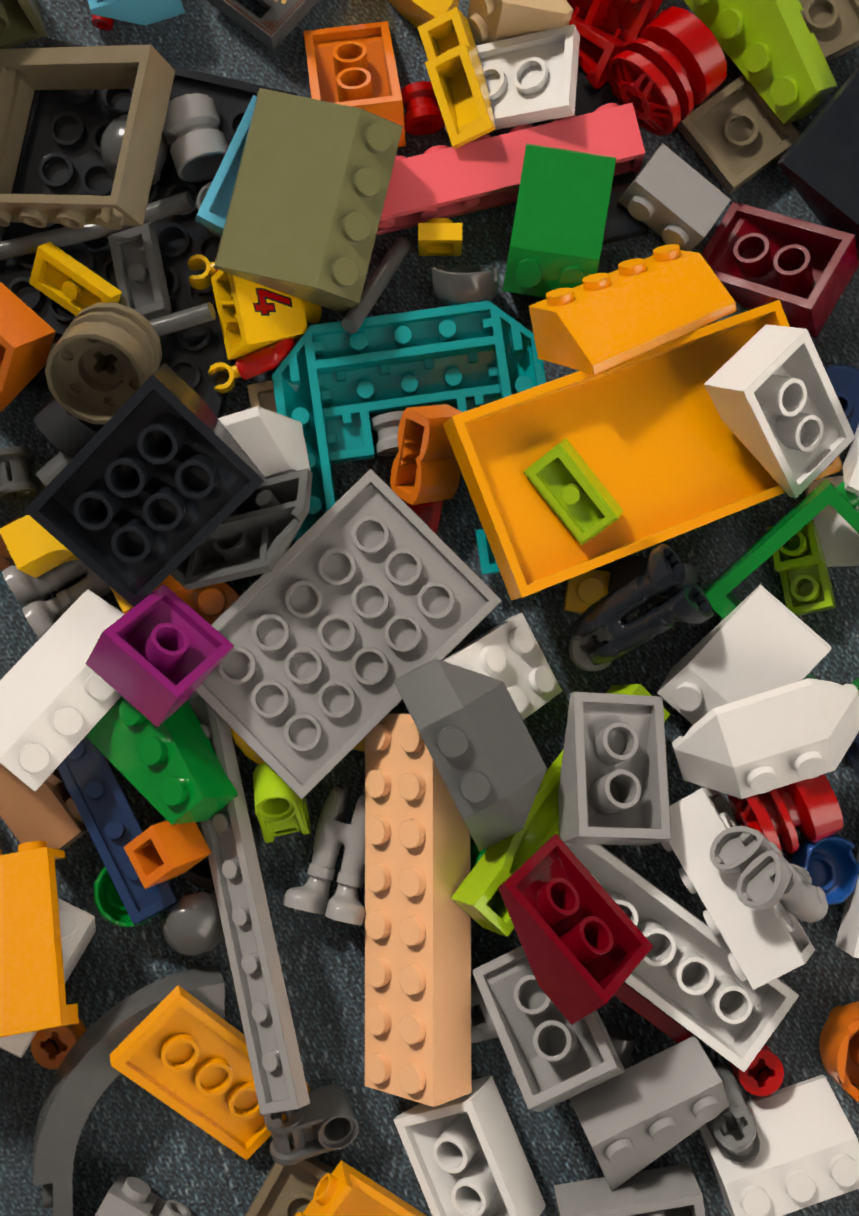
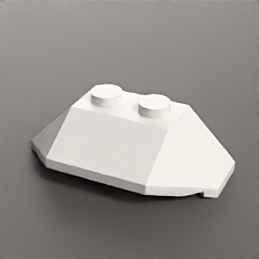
(771, 738)

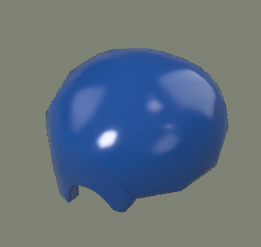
(830, 866)

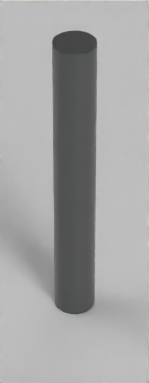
(376, 285)

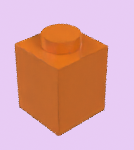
(166, 851)

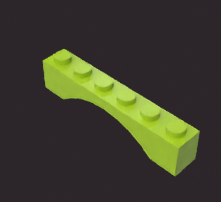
(479, 891)

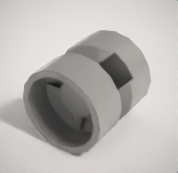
(194, 137)

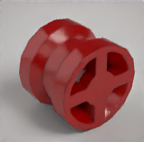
(422, 109)
(768, 1080)

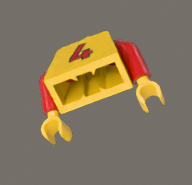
(255, 321)

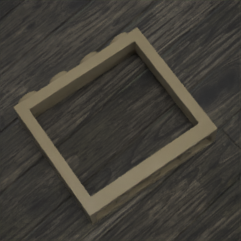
(85, 68)

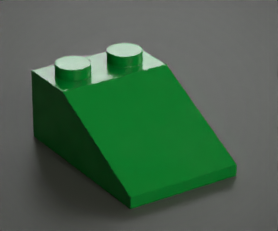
(558, 219)

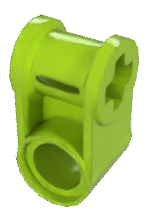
(278, 806)

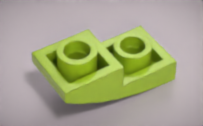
(804, 572)

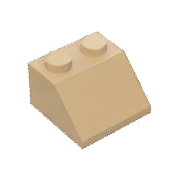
(513, 18)

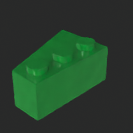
(166, 764)

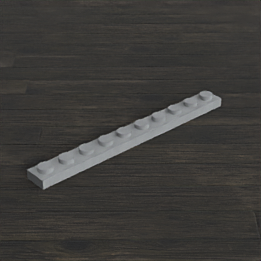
(250, 936)

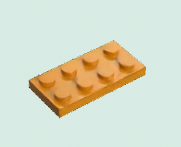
(197, 1069)

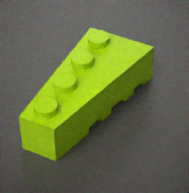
(772, 51)

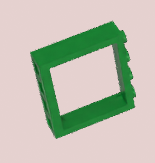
(720, 589)

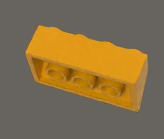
(628, 310)

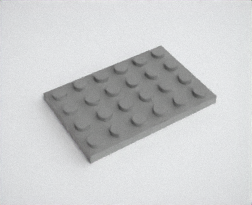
(335, 627)

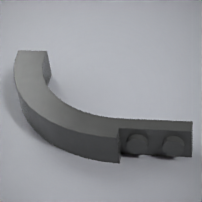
(88, 1073)

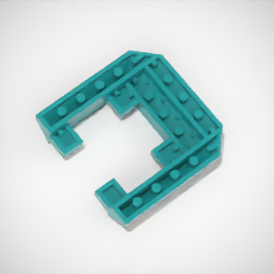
(396, 363)

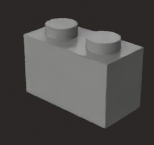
(674, 199)

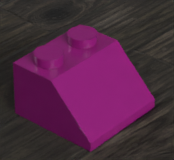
(158, 654)

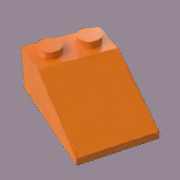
(356, 69)

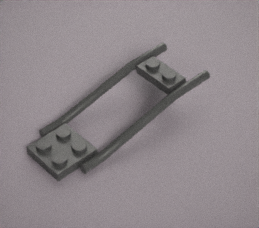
(135, 263)

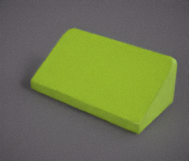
(573, 491)

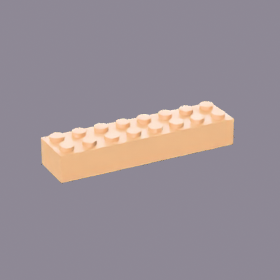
(412, 926)

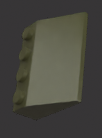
(308, 198)

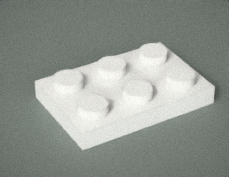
(532, 76)
(514, 657)

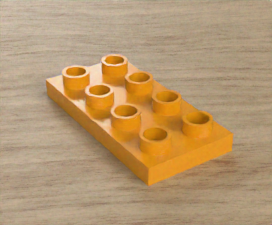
(642, 433)

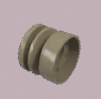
(85, 373)

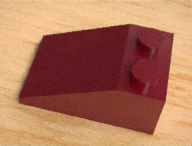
(784, 259)
(571, 930)

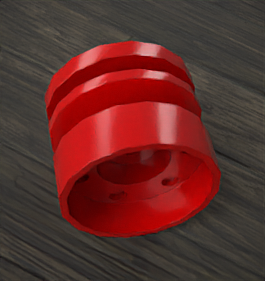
(668, 70)
(802, 806)

